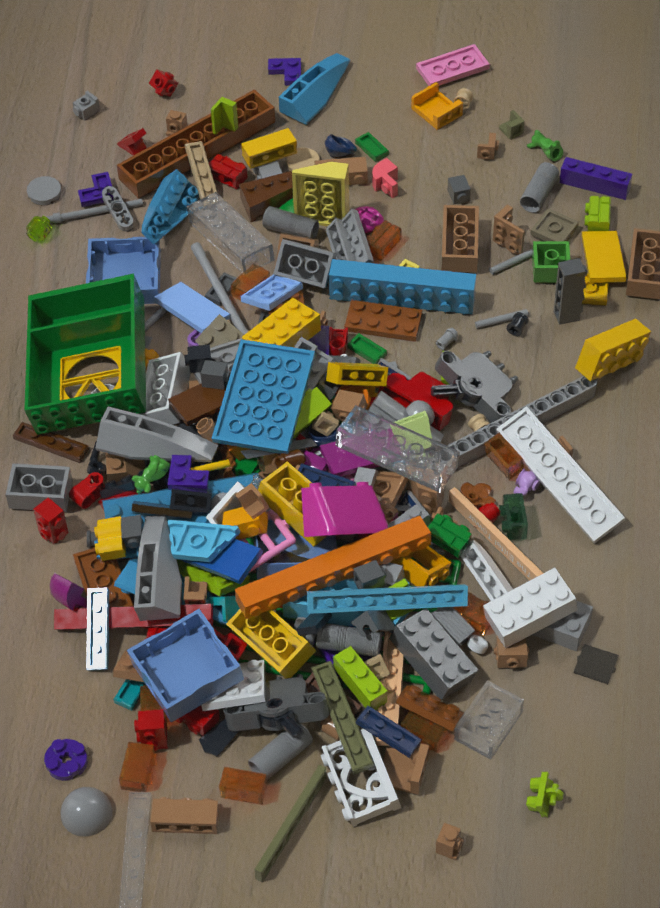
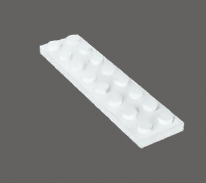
(561, 475)

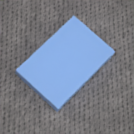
(271, 292)

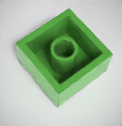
(546, 258)

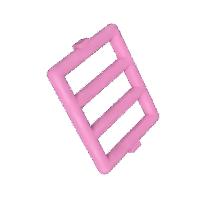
(273, 549)

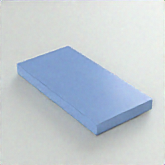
(190, 306)

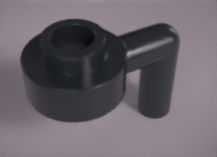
(94, 465)

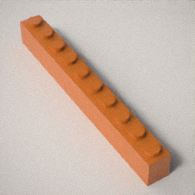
(331, 567)

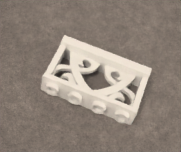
(384, 791)

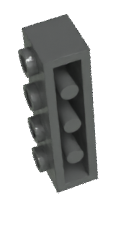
(569, 291)

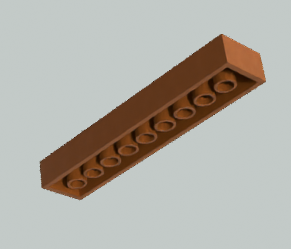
(148, 168)

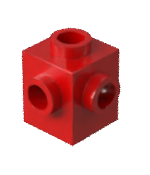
(163, 83)

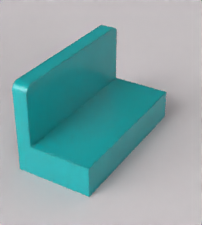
(229, 606)

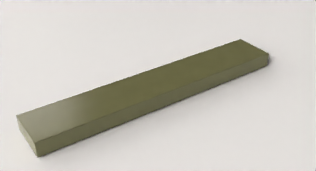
(342, 718)
(290, 823)

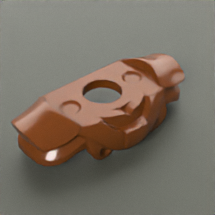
(224, 454)

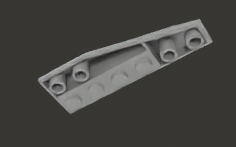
(142, 436)
(157, 575)

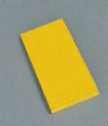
(603, 256)

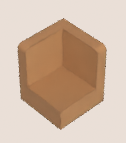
(252, 501)
(195, 592)

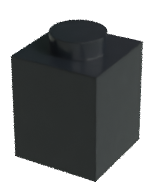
(196, 357)

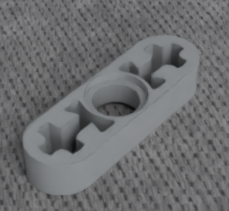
(117, 216)

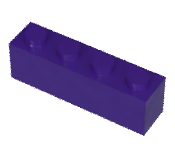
(595, 178)

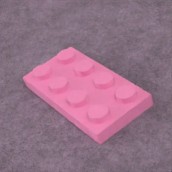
(453, 65)

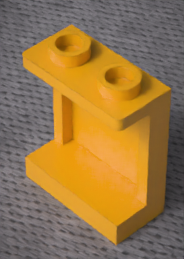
(436, 107)

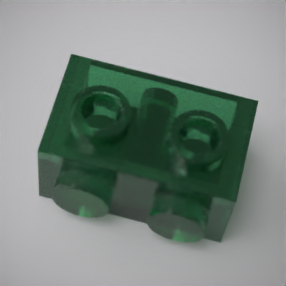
(514, 516)

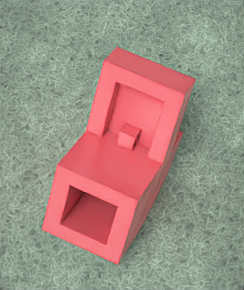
(384, 177)

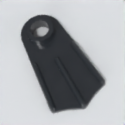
(217, 739)

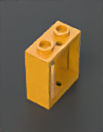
(419, 575)

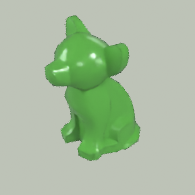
(550, 148)
(156, 469)

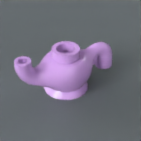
(527, 481)

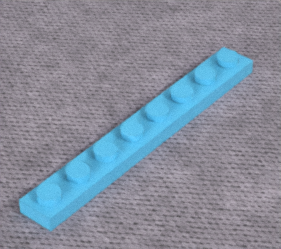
(387, 598)

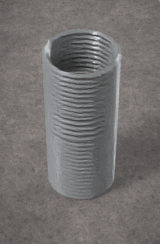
(539, 187)
(288, 223)
(336, 636)
(276, 753)

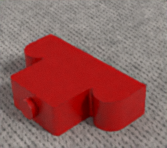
(419, 388)

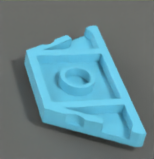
(199, 540)

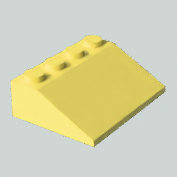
(321, 191)

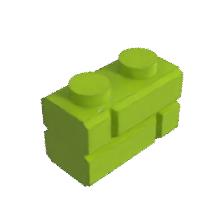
(598, 213)

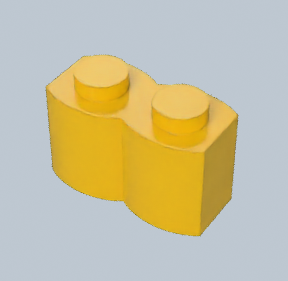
(109, 539)

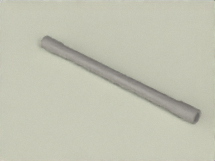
(219, 289)

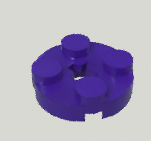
(60, 749)

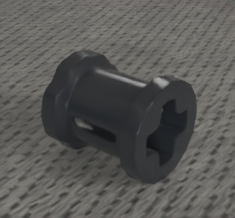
(517, 324)

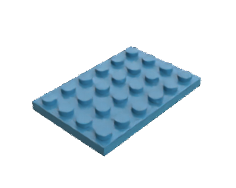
(263, 396)

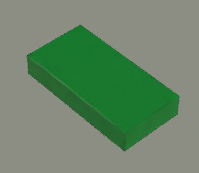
(371, 147)
(367, 349)

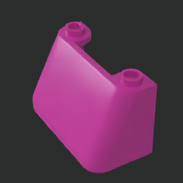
(341, 510)

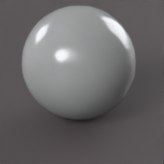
(86, 811)

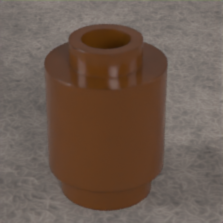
(294, 457)

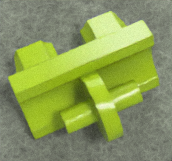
(547, 794)

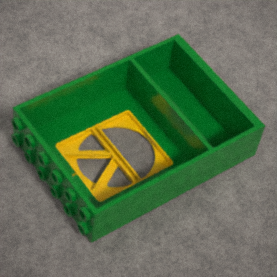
(79, 324)

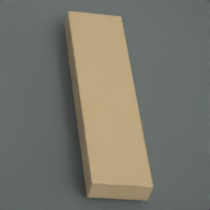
(200, 169)

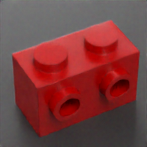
(50, 521)
(151, 728)

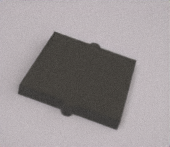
(596, 664)

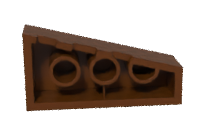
(266, 192)

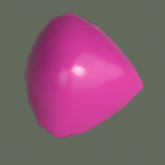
(369, 218)

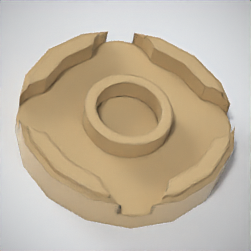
(304, 158)

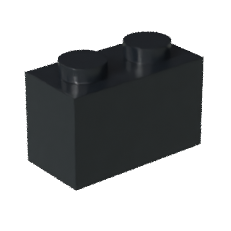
(190, 499)

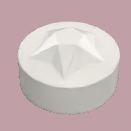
(477, 644)

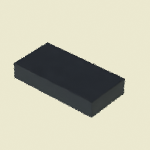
(313, 623)

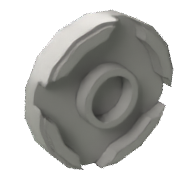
(44, 190)

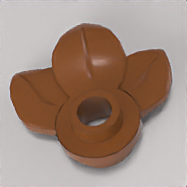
(477, 494)

